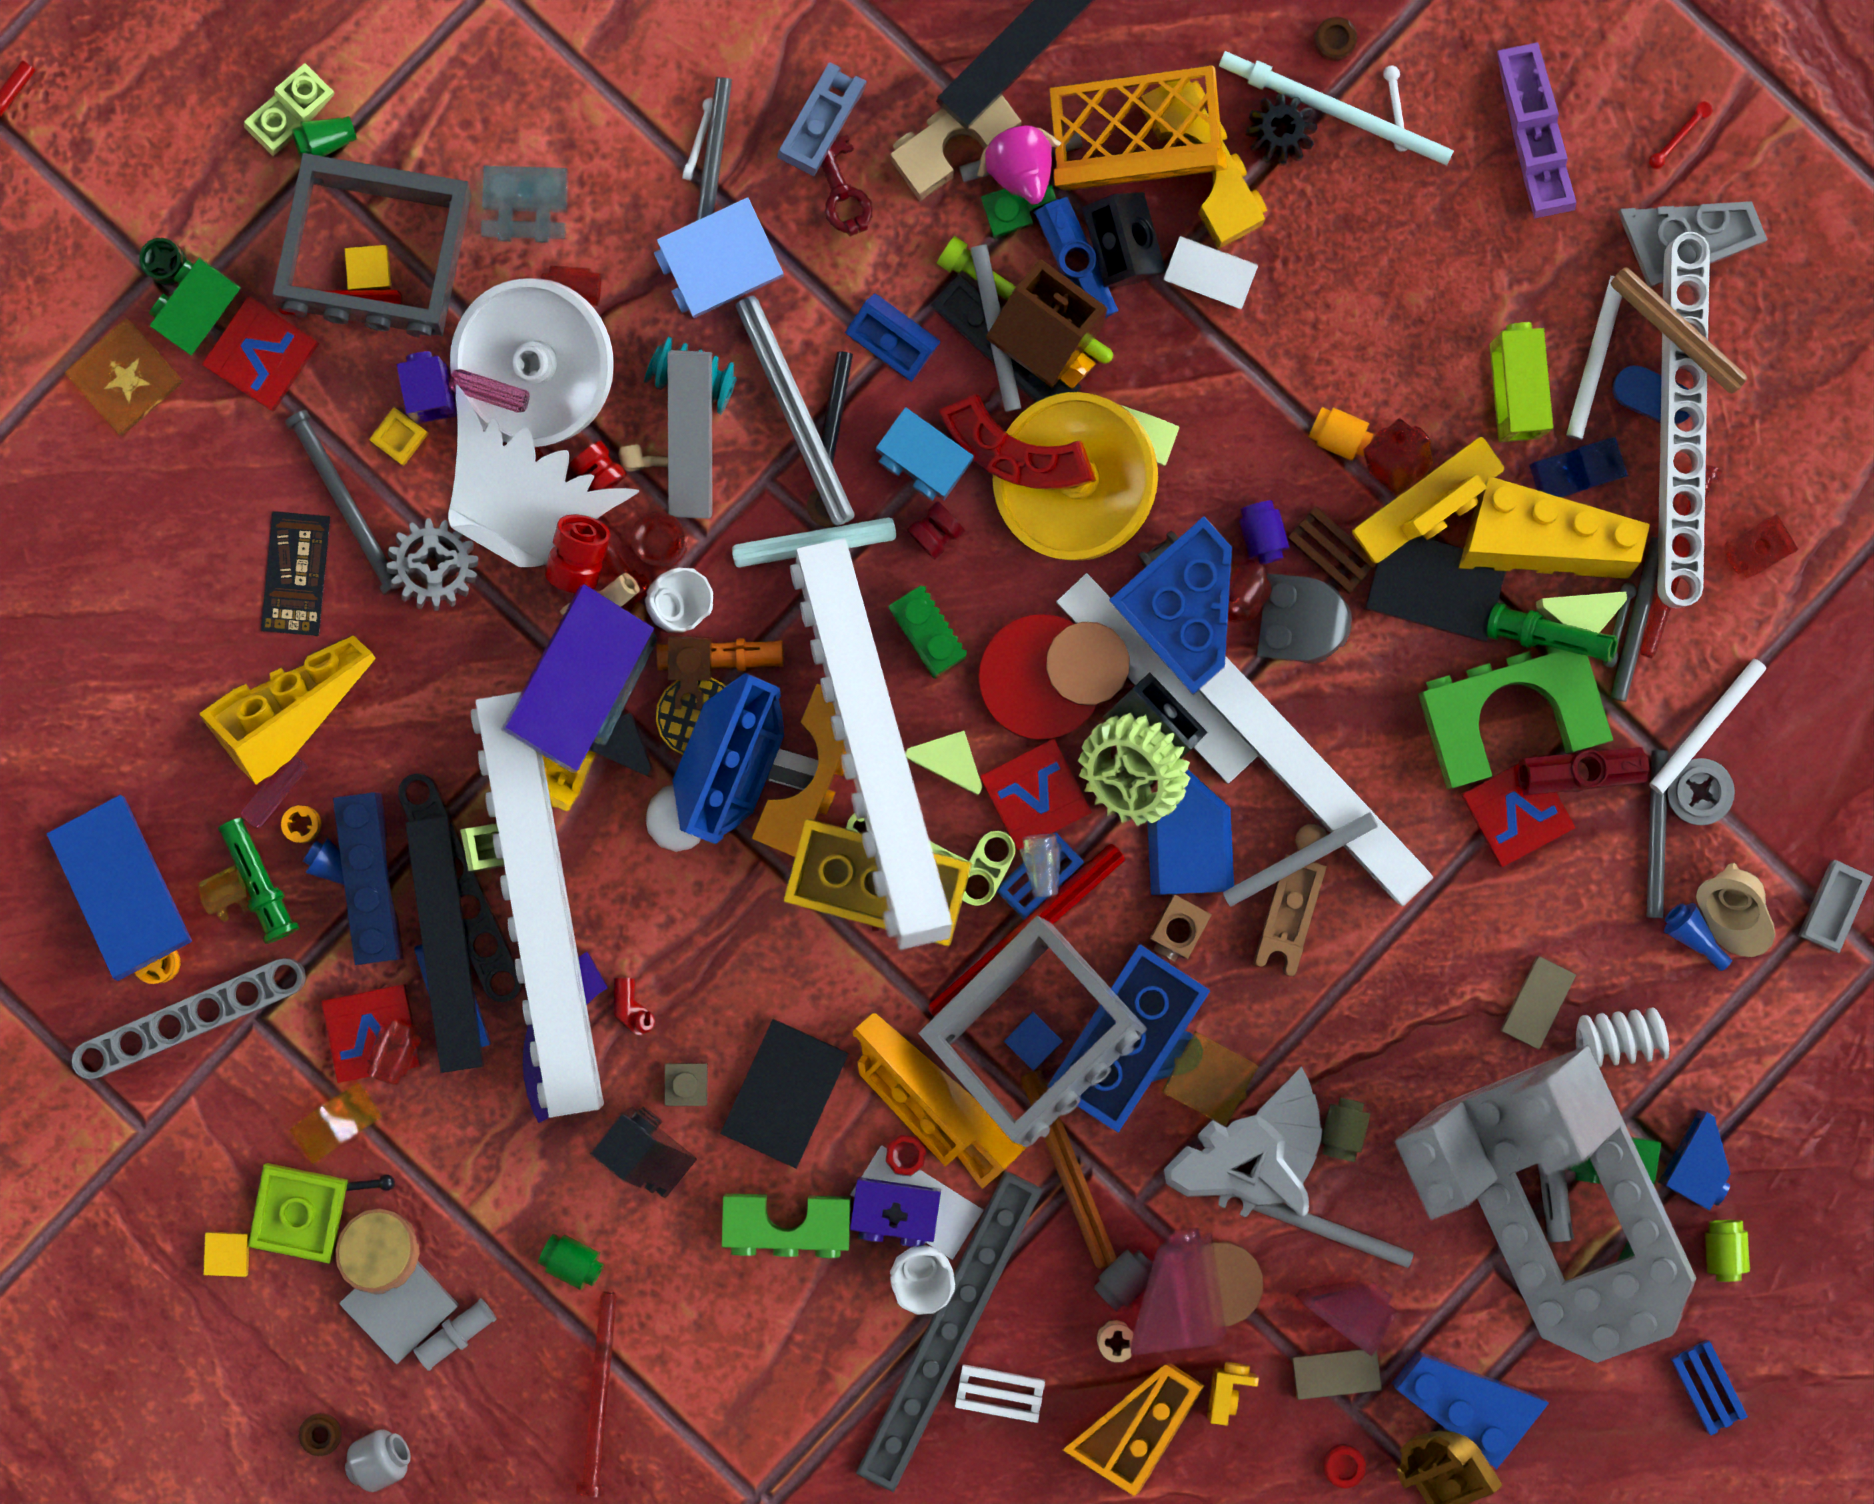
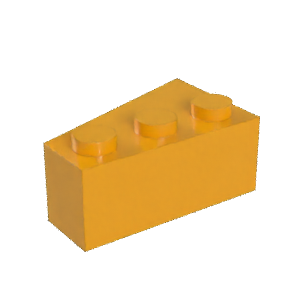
(1138, 1429)

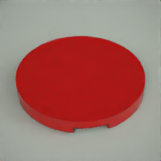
(1017, 683)

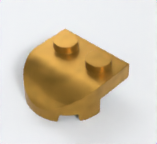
(1446, 1468)

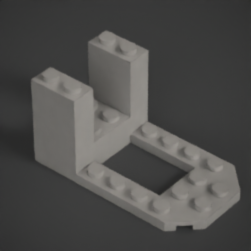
(1556, 1119)

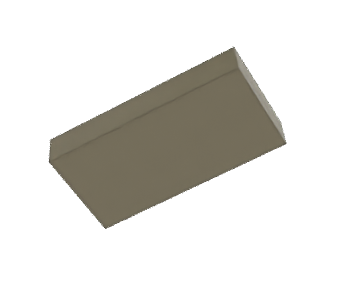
(1538, 1002)
(1335, 1373)

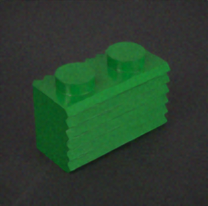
(928, 631)

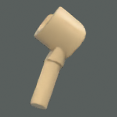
(632, 459)

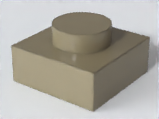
(686, 1084)

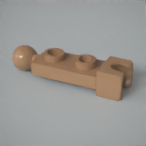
(1292, 908)

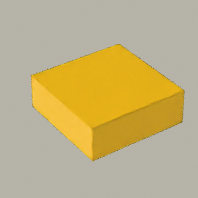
(368, 268)
(398, 436)
(226, 1254)

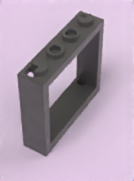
(387, 183)

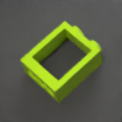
(1521, 383)

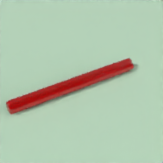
(1050, 910)

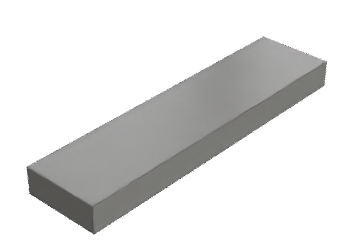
(690, 434)

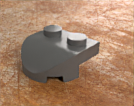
(1303, 620)

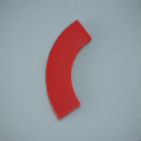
(1010, 458)

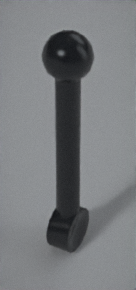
(385, 1182)

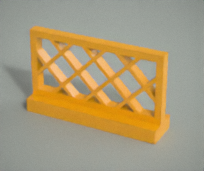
(1141, 165)

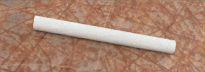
(1594, 363)
(1707, 726)

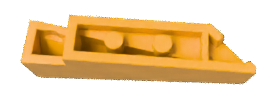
(932, 1103)

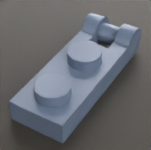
(821, 120)

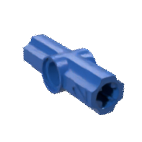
(1066, 236)

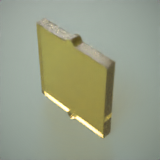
(1210, 1078)

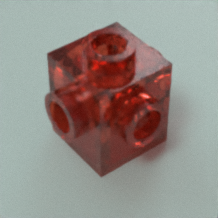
(1399, 455)

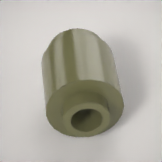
(1345, 1129)

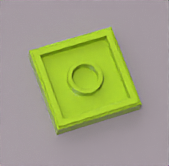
(297, 1213)

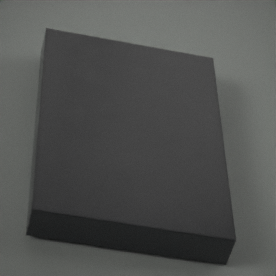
(1428, 588)
(784, 1093)

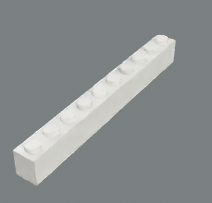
(872, 745)
(540, 914)

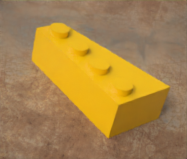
(1549, 534)

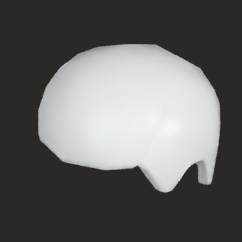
(679, 600)
(664, 824)
(922, 1280)

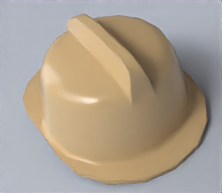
(1737, 912)

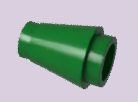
(323, 136)

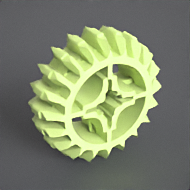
(1141, 757)

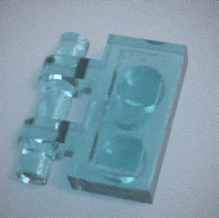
(524, 190)

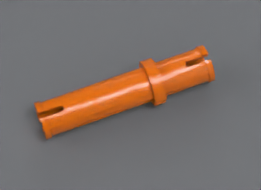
(736, 655)

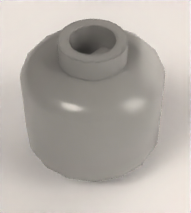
(377, 1460)

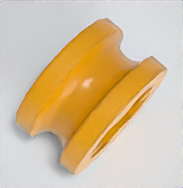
(298, 836)

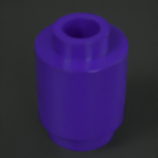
(1263, 532)

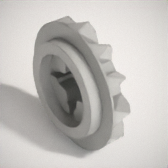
(1720, 790)

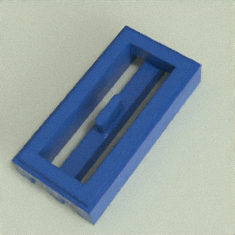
(1014, 900)
(1725, 1419)

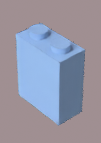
(718, 258)

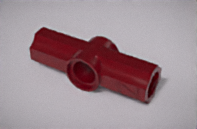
(1561, 773)

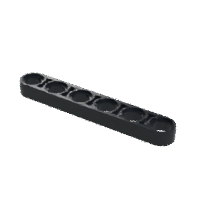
(468, 885)

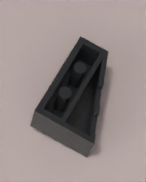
(643, 1152)

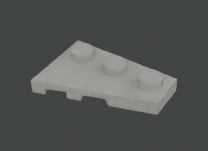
(1725, 226)

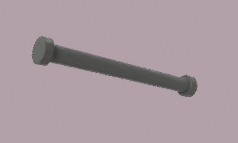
(342, 497)

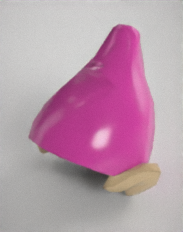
(1020, 161)

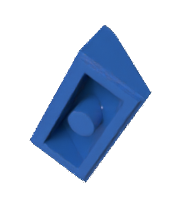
(892, 336)

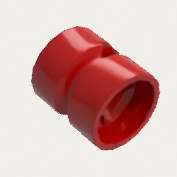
(577, 553)

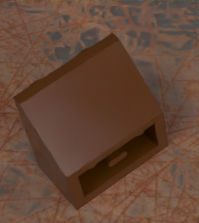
(1047, 323)

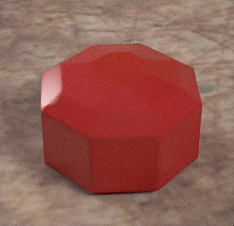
(905, 1155)

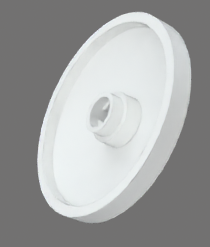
(542, 342)

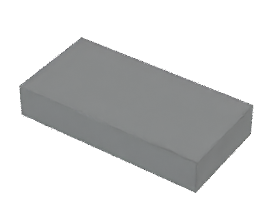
(1835, 906)

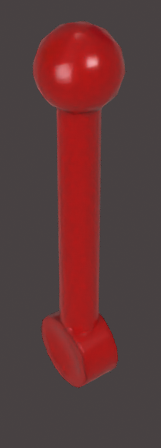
(1702, 111)

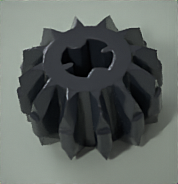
(1274, 116)

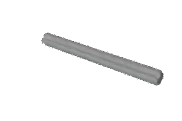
(795, 410)

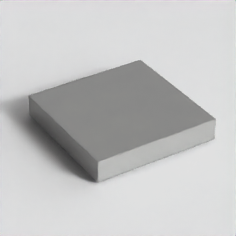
(401, 1315)

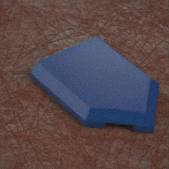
(1192, 845)

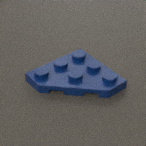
(1183, 604)

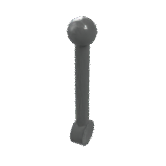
(1631, 591)

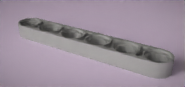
(188, 1016)

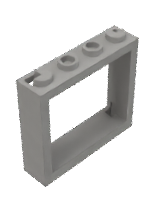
(989, 986)

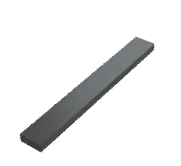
(949, 1331)

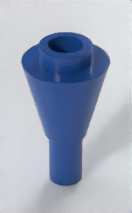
(324, 861)
(1690, 928)

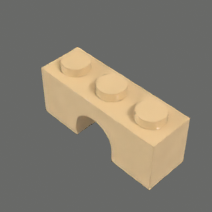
(921, 157)

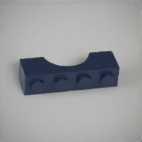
(365, 876)

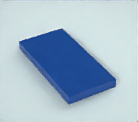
(119, 887)

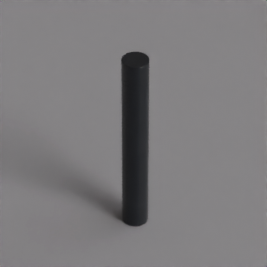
(836, 402)

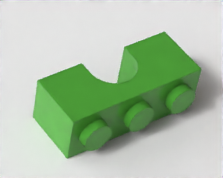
(749, 1227)

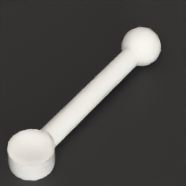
(1391, 74)
(690, 166)

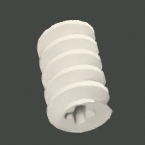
(1623, 1035)

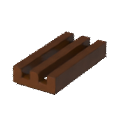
(1343, 538)

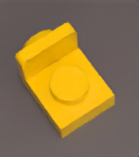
(1223, 1398)

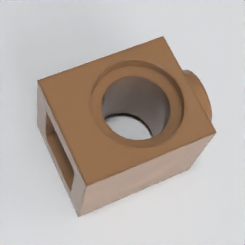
(1196, 920)

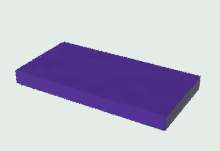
(578, 678)

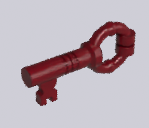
(841, 191)

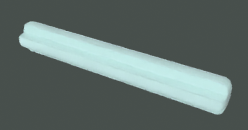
(785, 546)

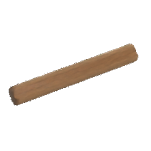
(1678, 330)

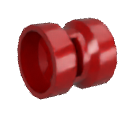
(596, 461)

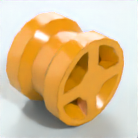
(155, 974)

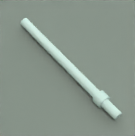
(1261, 75)

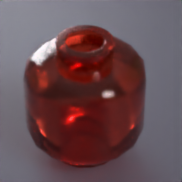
(1247, 590)

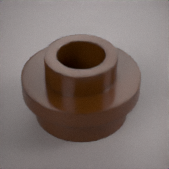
(310, 1443)

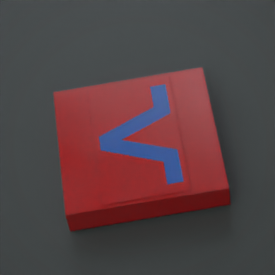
(260, 353)
(1035, 793)
(1512, 821)
(355, 1023)

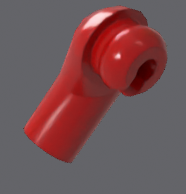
(628, 1010)

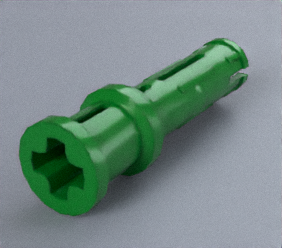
(1534, 629)
(265, 899)

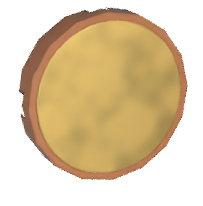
(377, 1251)

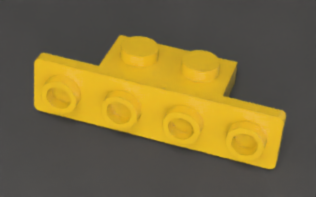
(1430, 501)

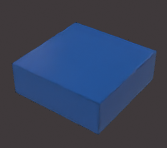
(1033, 1041)

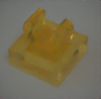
(222, 891)

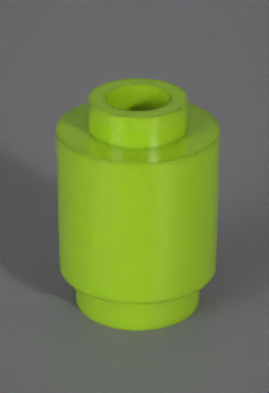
(1727, 1250)

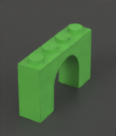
(1455, 709)

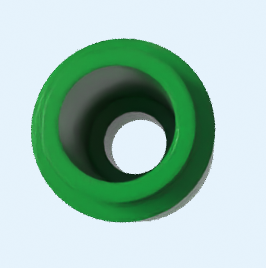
(571, 1261)

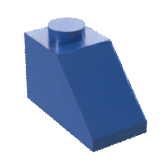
(1699, 1164)

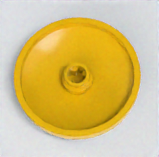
(1091, 517)

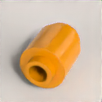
(1341, 433)

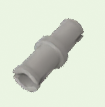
(454, 1334)

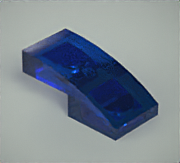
(1579, 469)

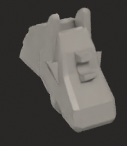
(1280, 1136)

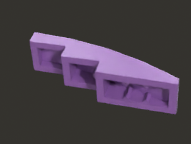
(1536, 130)

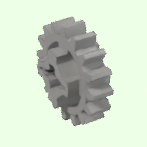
(416, 565)

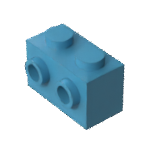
(923, 455)

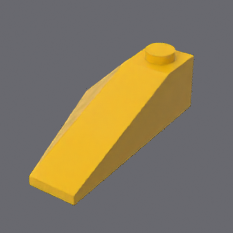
(274, 720)

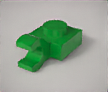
(1010, 212)

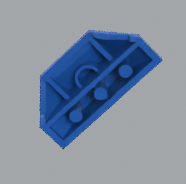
(728, 758)

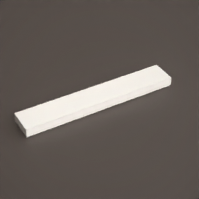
(1222, 744)

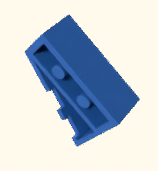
(1470, 1403)

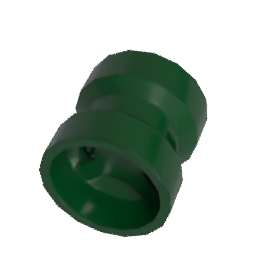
(158, 254)

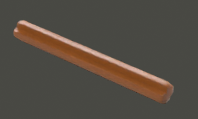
(1072, 1178)

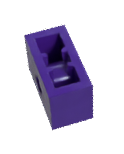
(426, 388)
(876, 1195)

